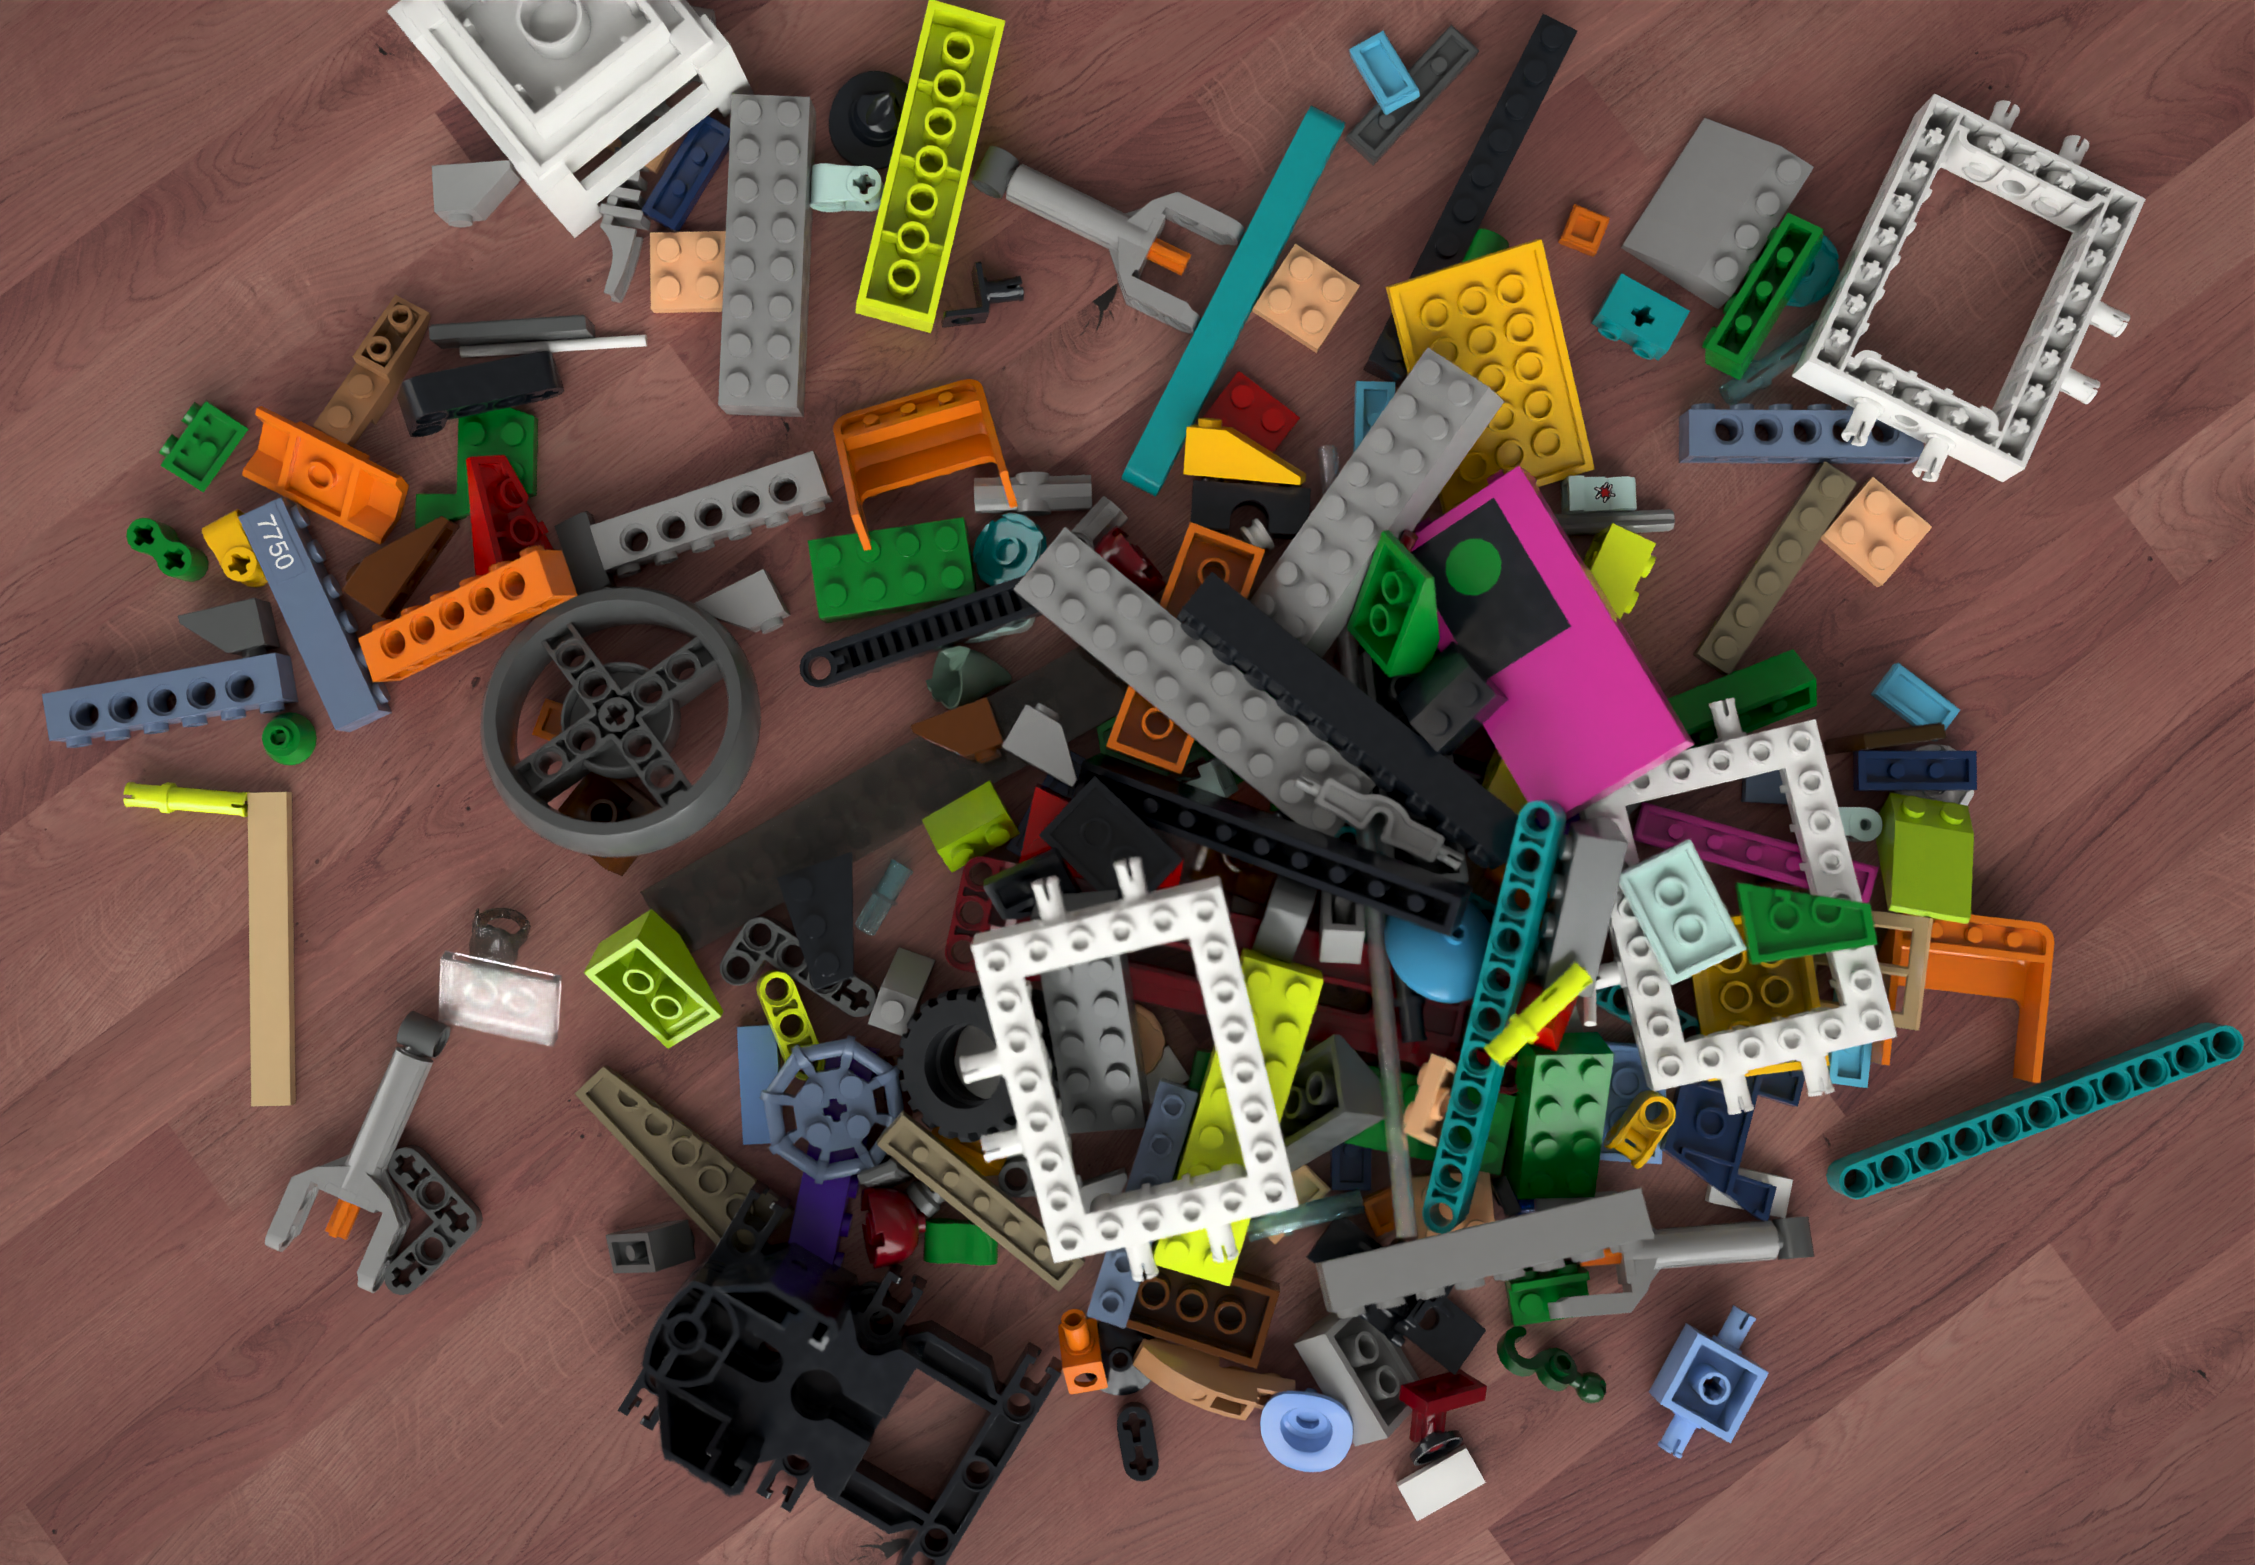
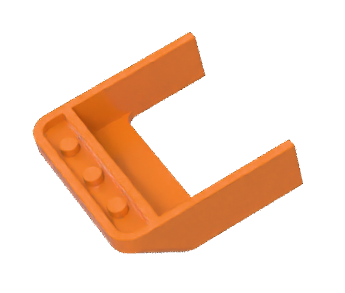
(914, 442)
(1988, 960)

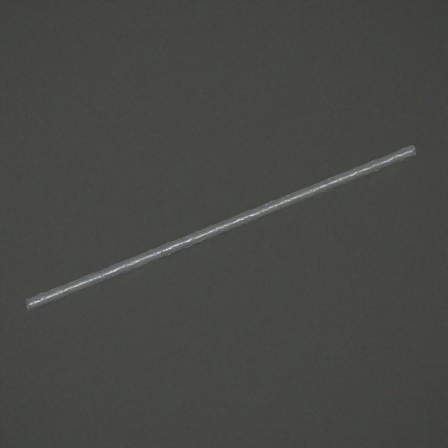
(1378, 961)

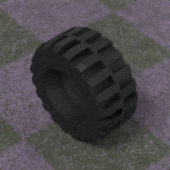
(932, 1073)

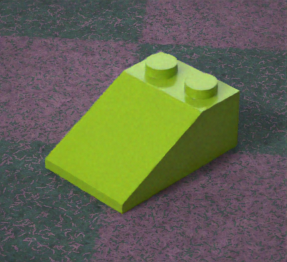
(1926, 857)
(654, 979)

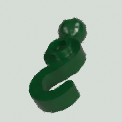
(1553, 1368)

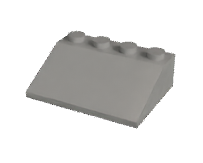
(1716, 210)

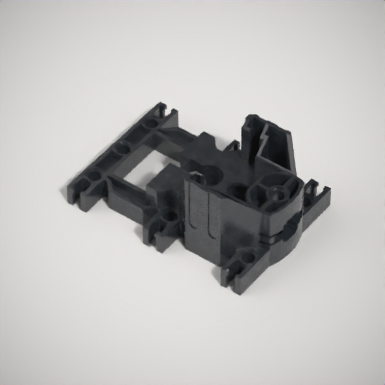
(827, 1388)

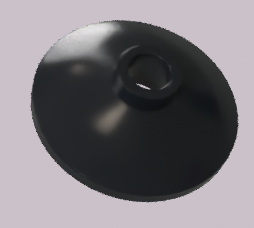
(1120, 1378)

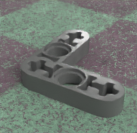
(443, 1225)

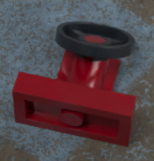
(1430, 1403)

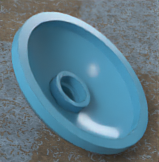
(1437, 964)

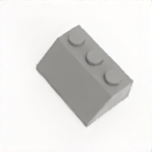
(1359, 1371)

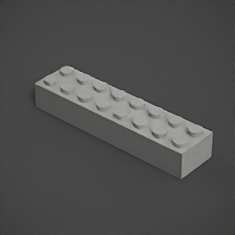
(767, 256)
(1380, 488)
(1484, 1250)

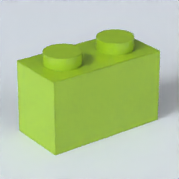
(970, 826)

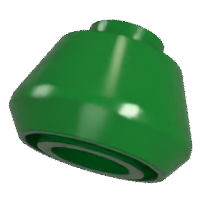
(295, 732)

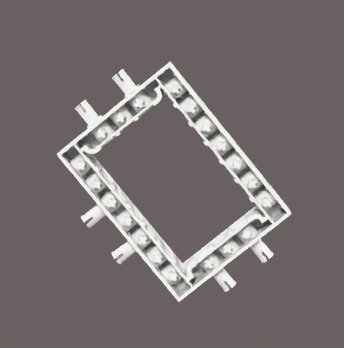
(2032, 178)
(1826, 859)
(1041, 1134)

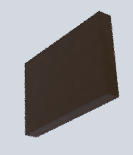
(1885, 738)

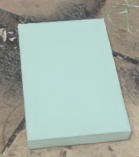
(1680, 912)

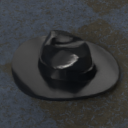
(867, 118)

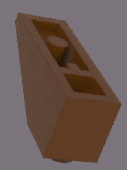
(393, 573)

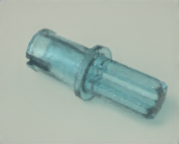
(883, 898)

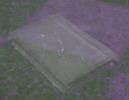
(499, 998)

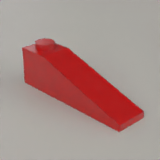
(500, 513)

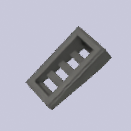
(886, 1174)

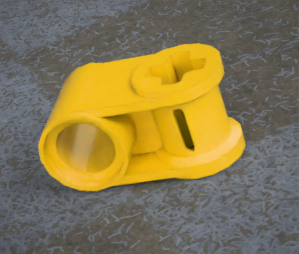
(234, 550)
(1639, 1130)

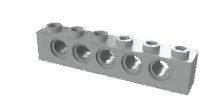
(616, 534)

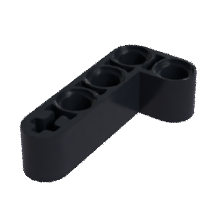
(476, 389)

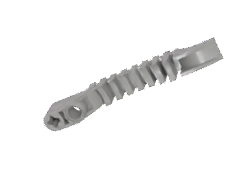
(624, 243)

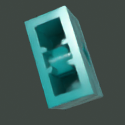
(1659, 320)

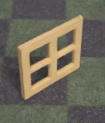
(1914, 973)

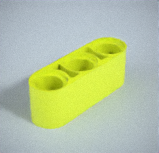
(779, 1008)

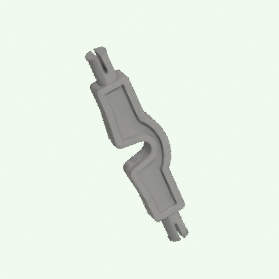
(1398, 829)

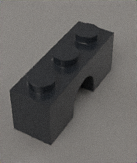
(1284, 505)

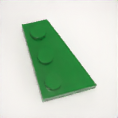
(1797, 924)

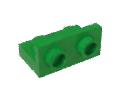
(202, 445)
(1530, 1294)

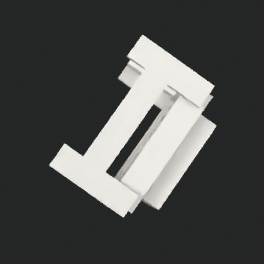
(572, 78)

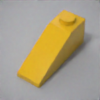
(1232, 455)

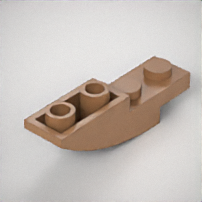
(378, 372)
(1202, 1382)

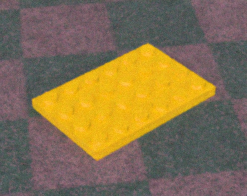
(1506, 331)

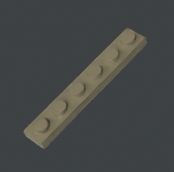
(1775, 568)
(975, 1197)

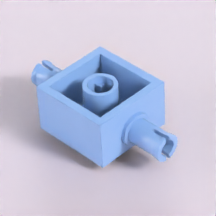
(1713, 1407)

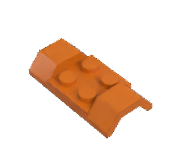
(326, 476)

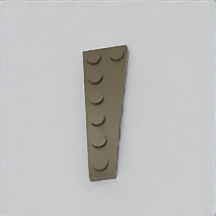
(680, 1160)

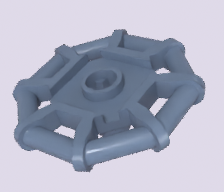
(815, 1095)

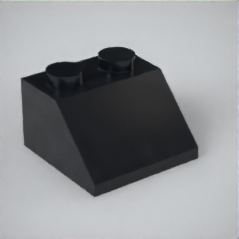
(1450, 700)

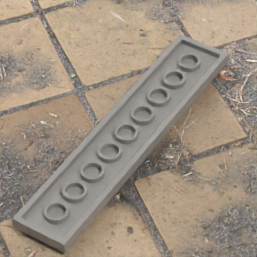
(1185, 679)

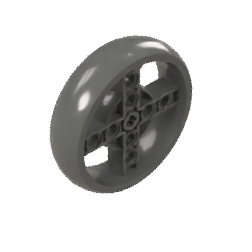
(560, 637)

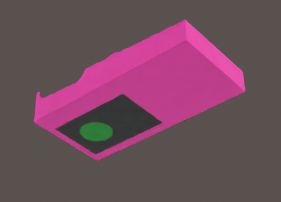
(1538, 624)

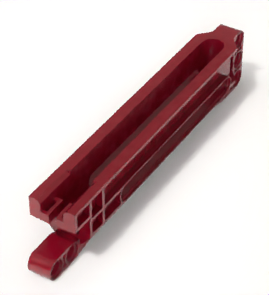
(1184, 991)

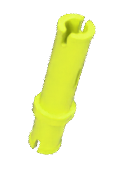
(171, 798)
(1538, 1014)

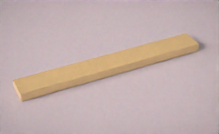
(271, 949)

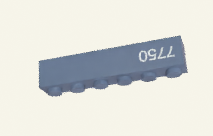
(315, 613)

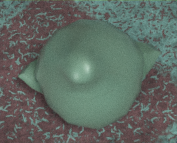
(964, 676)

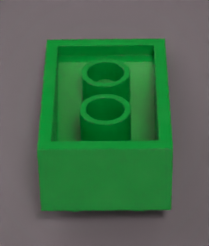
(1396, 610)

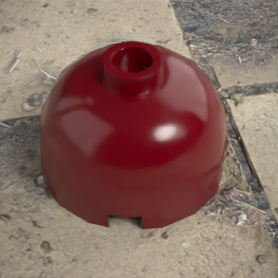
(1130, 561)
(890, 1225)

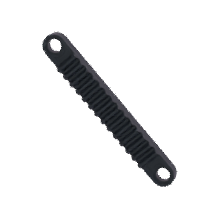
(919, 634)

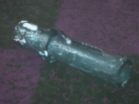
(1737, 390)
(1306, 1215)

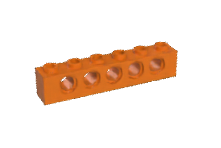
(468, 614)

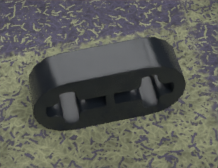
(1146, 1439)

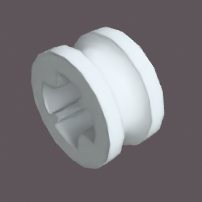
(1257, 535)

